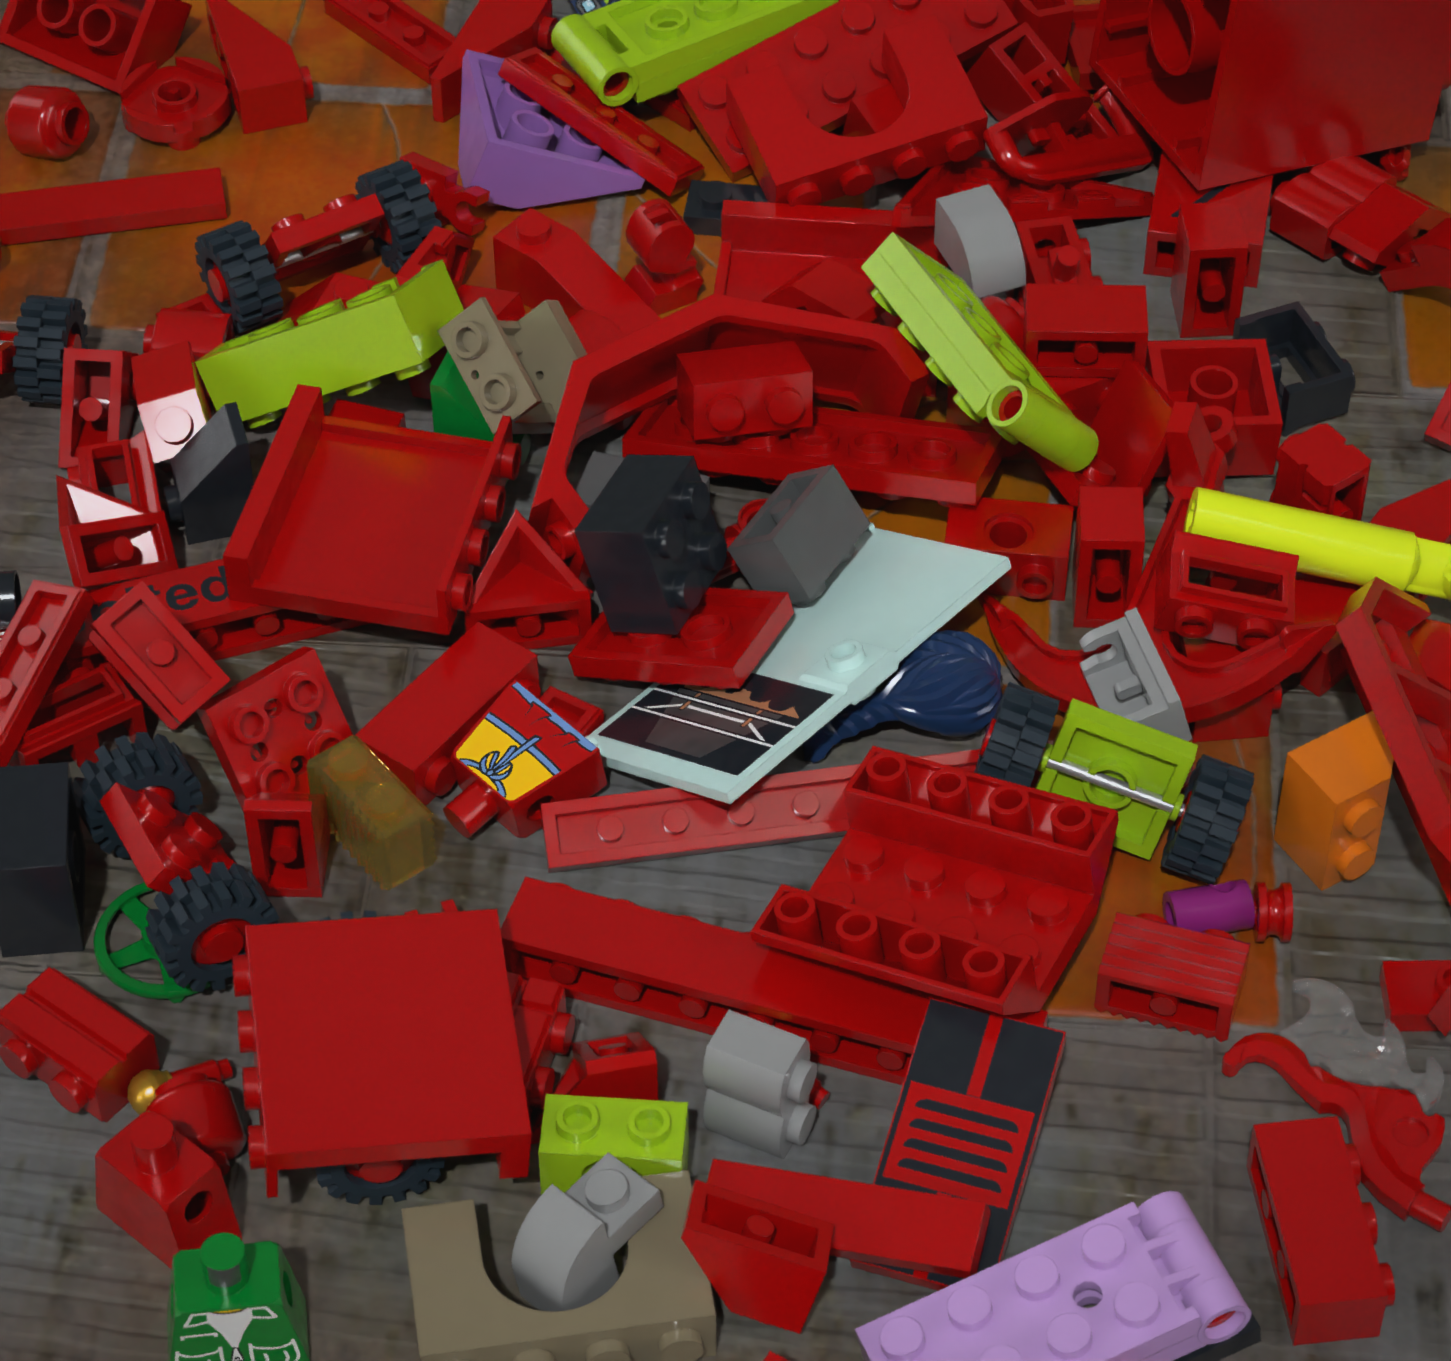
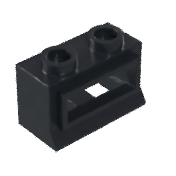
(1304, 343)

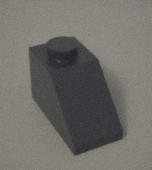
(211, 478)

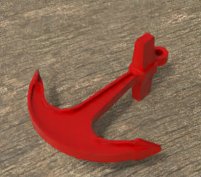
(1203, 687)

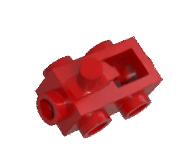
(1058, 258)

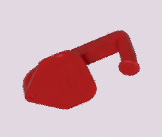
(1042, 127)

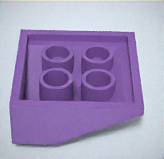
(524, 149)

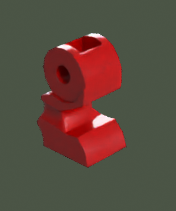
(664, 245)

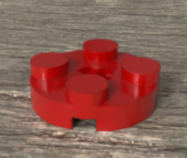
(175, 102)

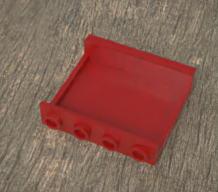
(773, 242)
(369, 519)
(380, 1043)

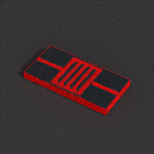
(969, 1119)

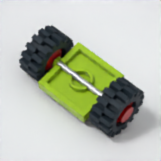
(1124, 769)

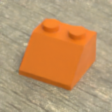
(1335, 801)

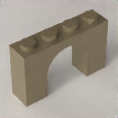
(651, 1313)

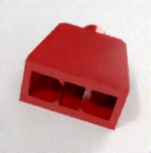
(150, 1179)

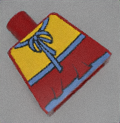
(517, 761)

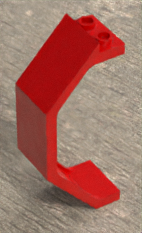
(849, 358)

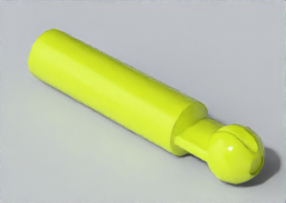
(1325, 543)

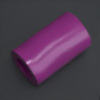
(1211, 906)

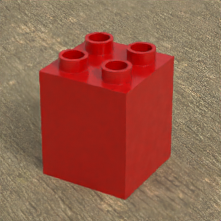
(1274, 81)

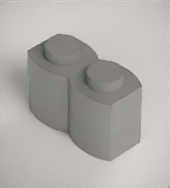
(758, 1085)

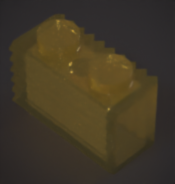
(373, 812)

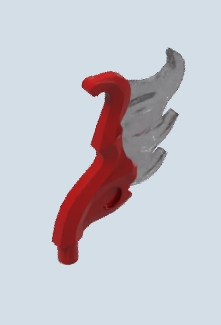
(1365, 1084)

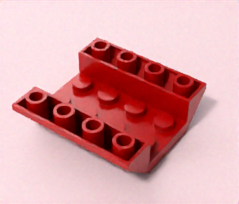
(951, 884)

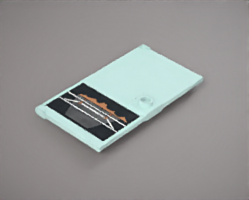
(823, 659)

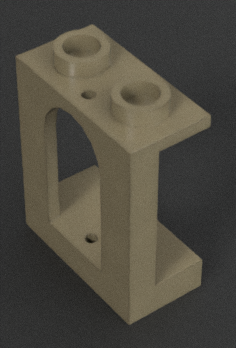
(518, 362)

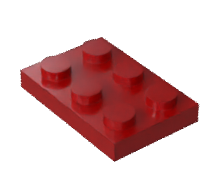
(713, 648)

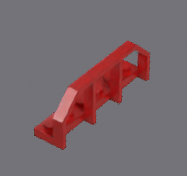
(1407, 708)

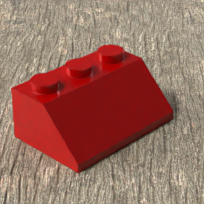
(96, 37)

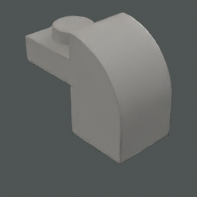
(980, 241)
(571, 1236)

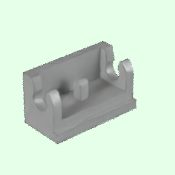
(1132, 677)

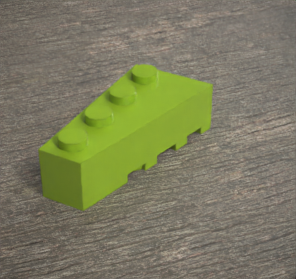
(334, 346)

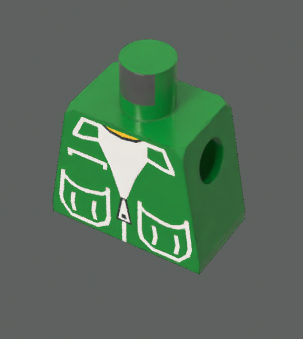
(235, 1304)

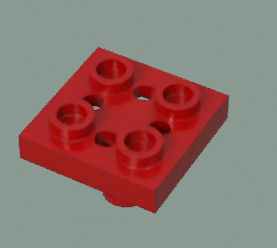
(259, 740)

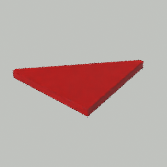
(1022, 199)

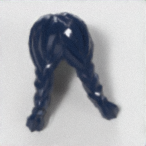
(941, 687)

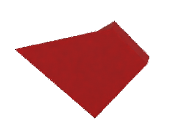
(110, 538)
(529, 592)
(608, 1068)

